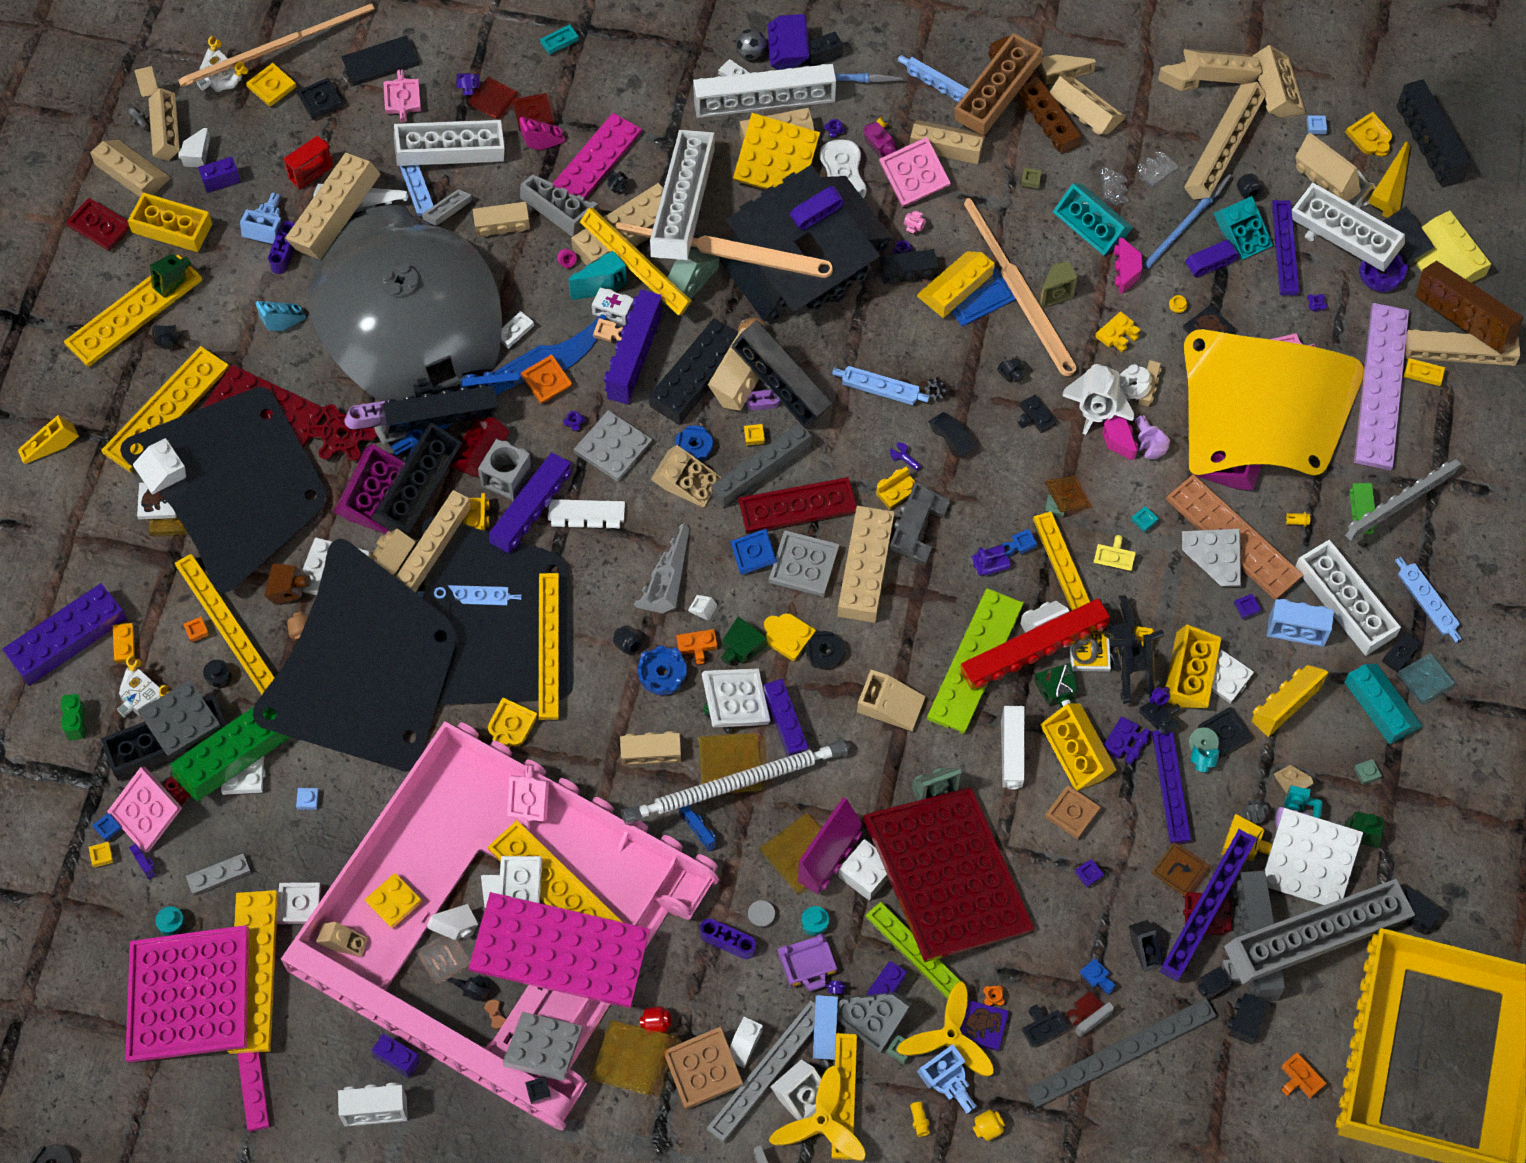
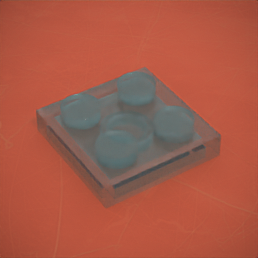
(1425, 678)

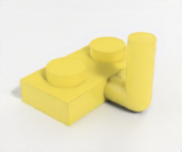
(1114, 555)

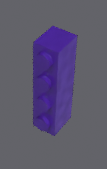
(785, 718)

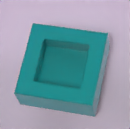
(1144, 519)

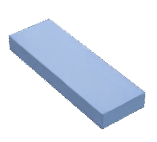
(825, 1027)

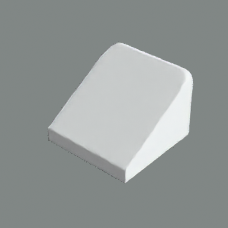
(703, 607)

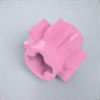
(914, 222)

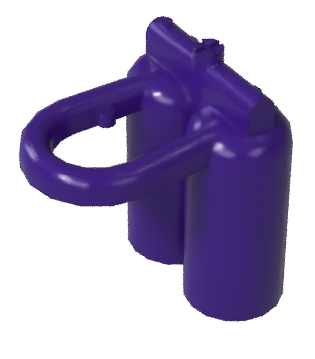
(990, 560)

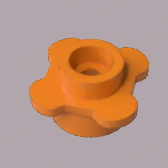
(996, 990)

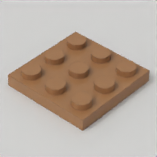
(703, 1068)

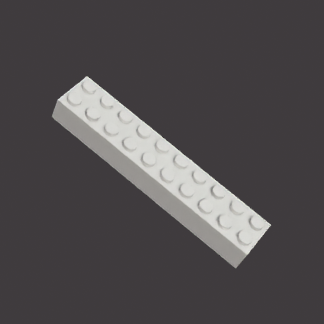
(682, 195)

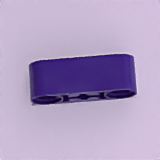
(817, 208)
(275, 255)
(1212, 258)
(718, 940)

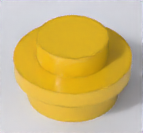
(1178, 304)

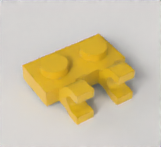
(1113, 331)

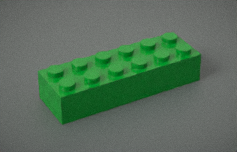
(225, 754)

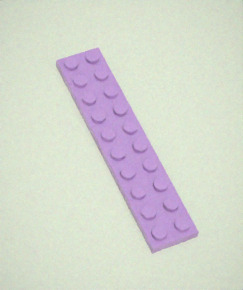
(1381, 387)

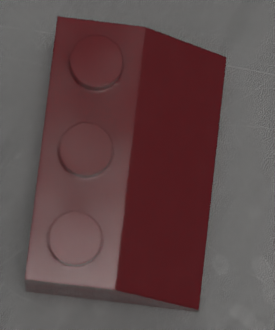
(477, 444)

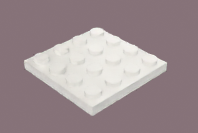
(1311, 857)

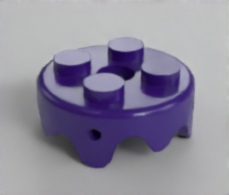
(1383, 282)

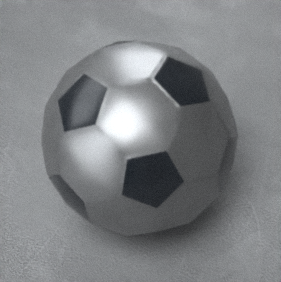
(750, 44)

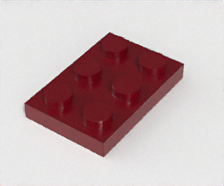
(98, 224)

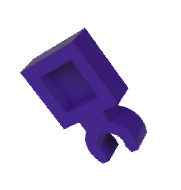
(146, 864)

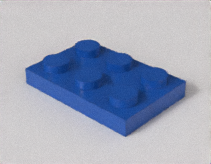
(507, 378)

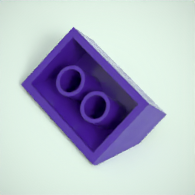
(788, 41)

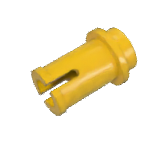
(1298, 519)

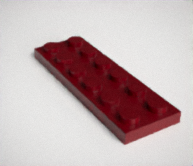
(797, 505)

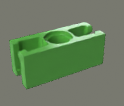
(1362, 502)

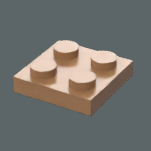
(1072, 812)

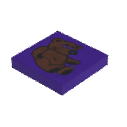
(984, 1025)

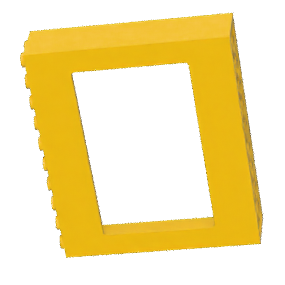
(1505, 1107)

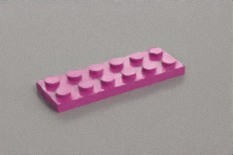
(598, 156)

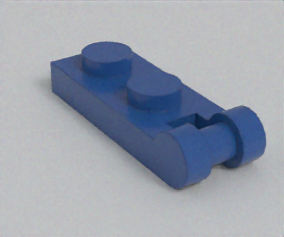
(696, 823)

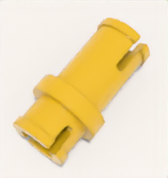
(920, 1122)

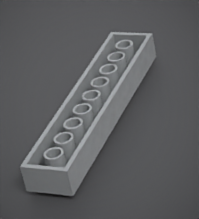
(1318, 931)

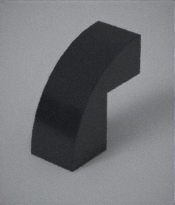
(953, 433)

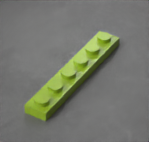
(904, 941)

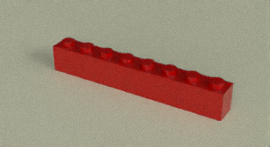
(1035, 644)

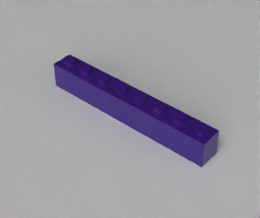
(1207, 905)

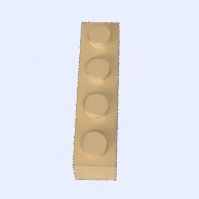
(1154, 369)

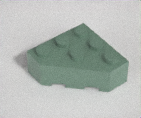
(693, 273)

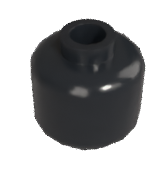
(1249, 186)
(627, 639)

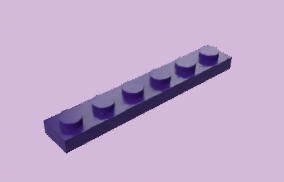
(1285, 247)
(1171, 788)

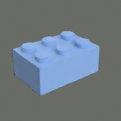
(1300, 622)

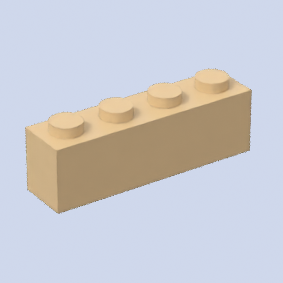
(163, 124)

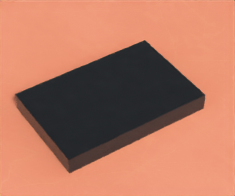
(1416, 241)

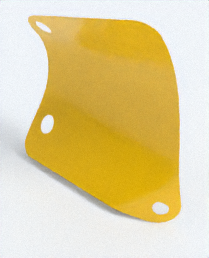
(1266, 401)

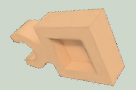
(607, 330)

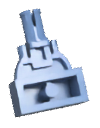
(263, 222)
(947, 1074)

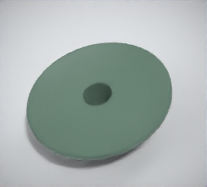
(1204, 739)

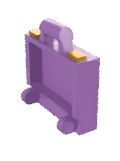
(807, 962)

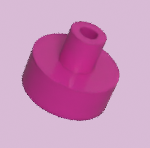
(566, 258)

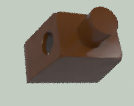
(286, 583)

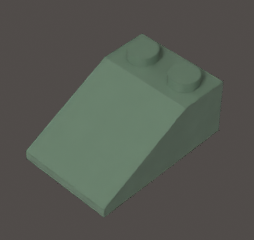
(937, 783)

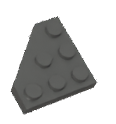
(873, 1016)

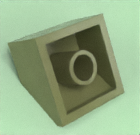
(1059, 284)

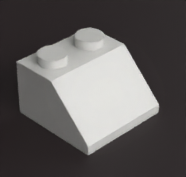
(159, 466)
(1042, 615)
(798, 1090)

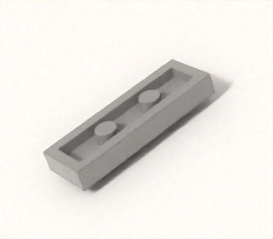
(447, 207)
(218, 874)

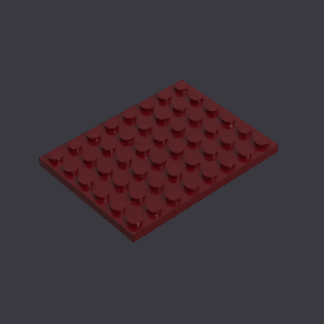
(948, 874)

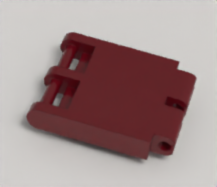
(1219, 923)

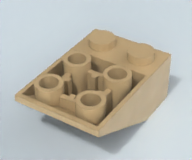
(685, 476)
(890, 701)

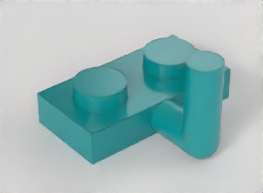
(1299, 797)

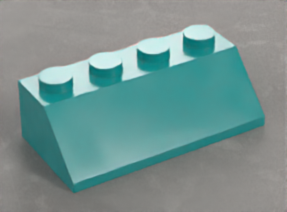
(1092, 218)
(1382, 702)

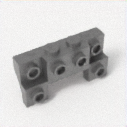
(913, 519)

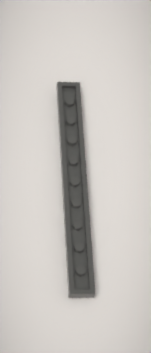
(1120, 1053)

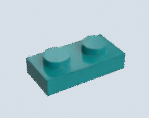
(559, 39)

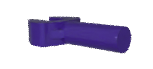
(904, 456)

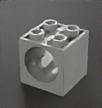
(505, 483)

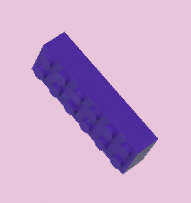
(633, 346)
(64, 634)

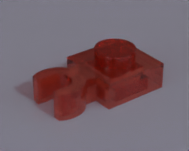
(1085, 1007)

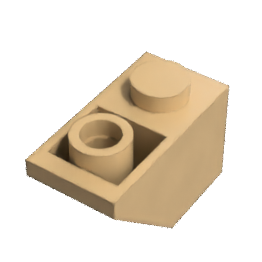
(1177, 77)
(341, 939)

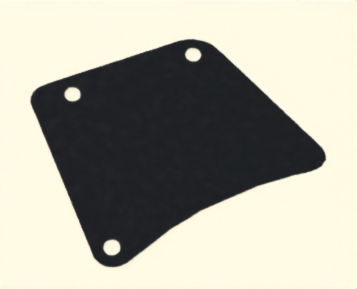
(239, 483)
(496, 643)
(362, 665)

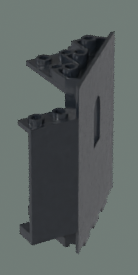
(846, 237)

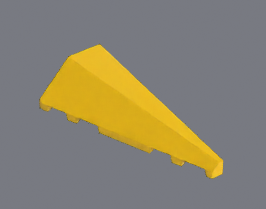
(1390, 189)

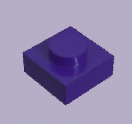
(1247, 606)
(1089, 873)

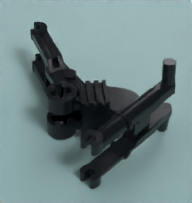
(1129, 653)

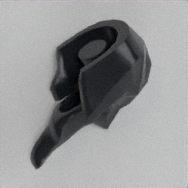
(476, 988)

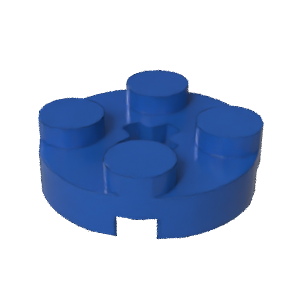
(697, 434)

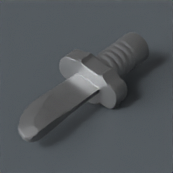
(138, 117)

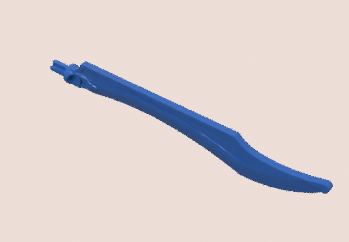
(565, 354)

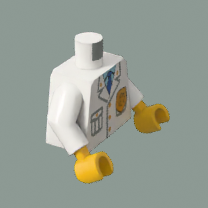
(224, 80)
(137, 689)

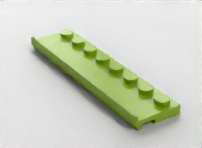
(988, 628)

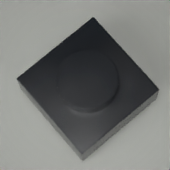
(538, 1090)

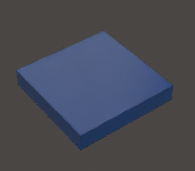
(753, 551)

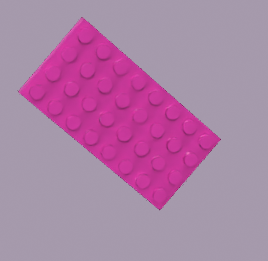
(559, 950)

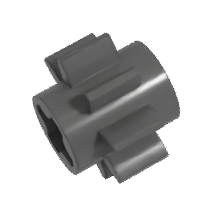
(1255, 811)

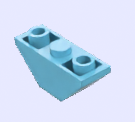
(279, 315)

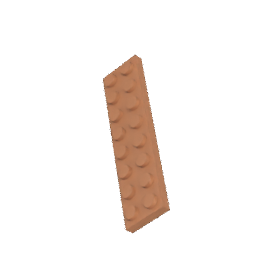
(1258, 557)

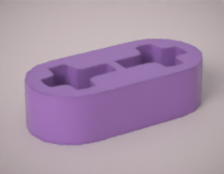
(763, 400)

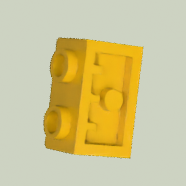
(895, 488)
(477, 514)

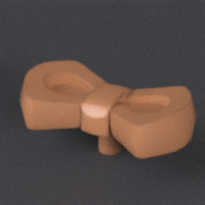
(492, 1009)

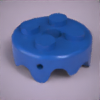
(660, 658)

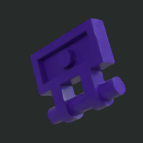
(1120, 738)

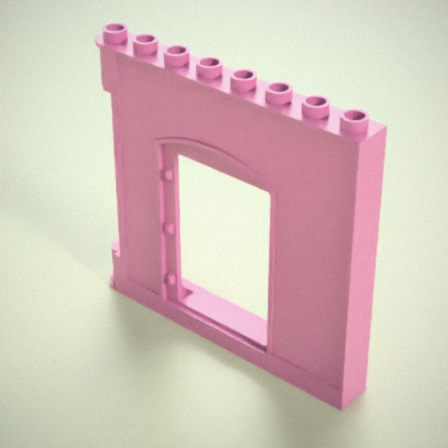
(428, 837)

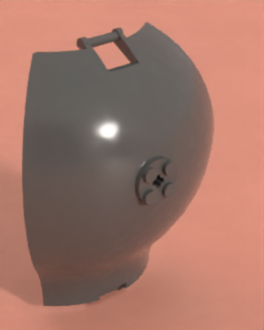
(401, 300)

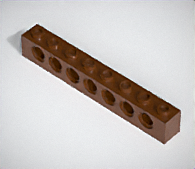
(1044, 109)

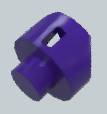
(467, 82)

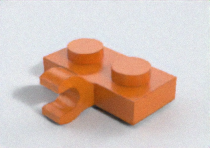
(697, 643)
(1302, 1076)

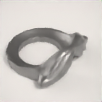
(1094, 650)

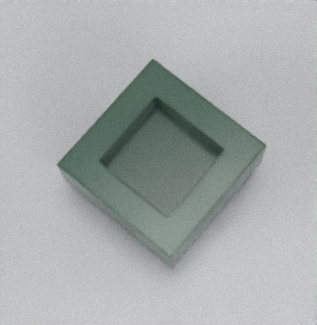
(1051, 506)
(1367, 772)
(891, 1051)

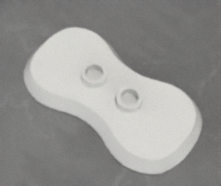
(842, 159)

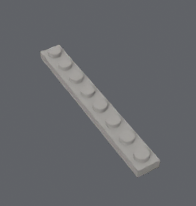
(1398, 502)
(764, 1074)

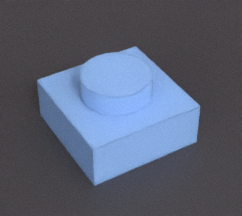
(1316, 124)
(307, 798)

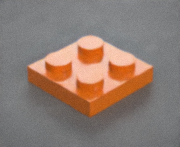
(546, 379)

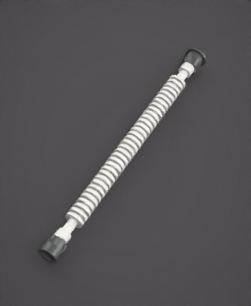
(735, 781)

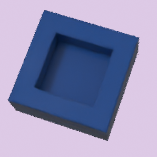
(107, 827)

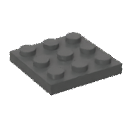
(179, 719)

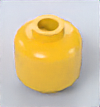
(988, 1125)

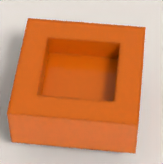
(196, 629)

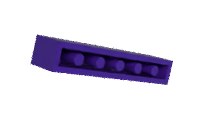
(530, 502)

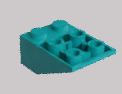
(1244, 227)
(606, 272)

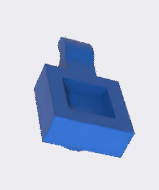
(1096, 975)

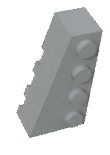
(556, 203)

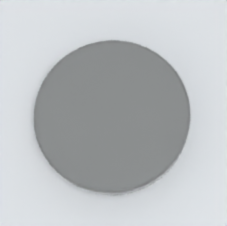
(761, 913)

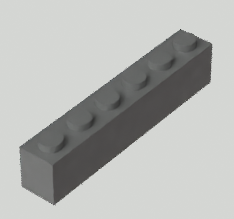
(761, 465)

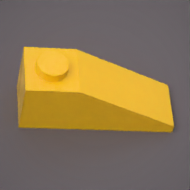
(49, 439)

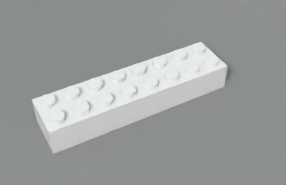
(764, 90)

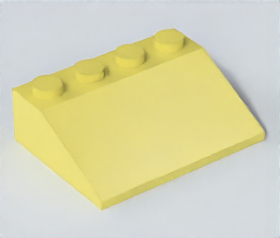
(1454, 248)

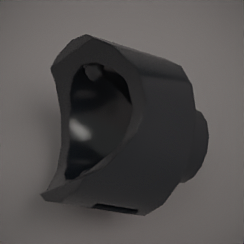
(165, 336)
(1012, 369)
(217, 673)

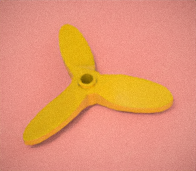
(932, 1040)
(826, 1105)

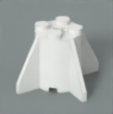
(1099, 395)

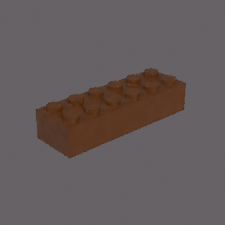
(1469, 307)

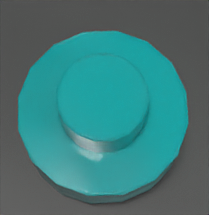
(1204, 758)
(814, 920)
(170, 921)

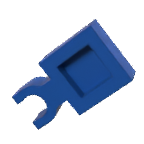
(1022, 542)

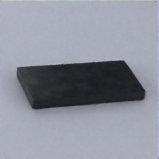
(379, 60)

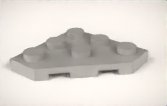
(1216, 553)

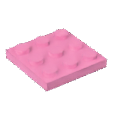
(914, 172)
(144, 809)

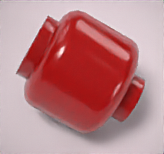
(656, 1019)

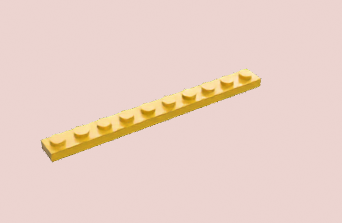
(225, 622)

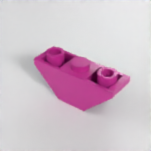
(539, 134)
(1127, 264)
(1119, 437)

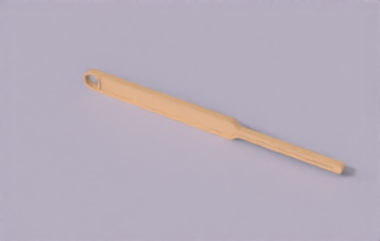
(269, 47)
(746, 253)
(1025, 298)

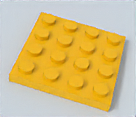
(773, 151)

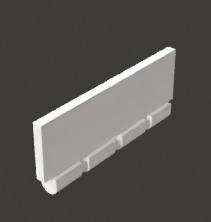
(588, 511)

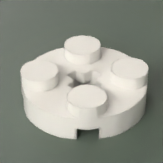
(1143, 381)

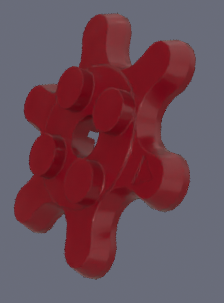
(334, 443)

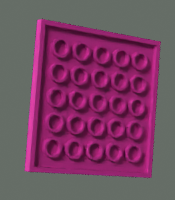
(187, 994)

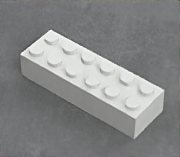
(448, 142)
(1348, 227)
(1349, 597)

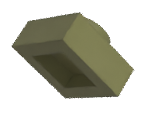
(1031, 178)

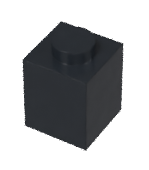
(1213, 983)

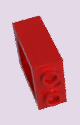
(303, 176)

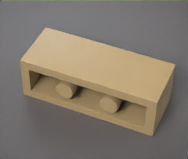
(501, 219)
(650, 748)

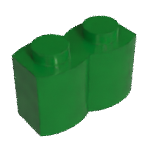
(73, 717)

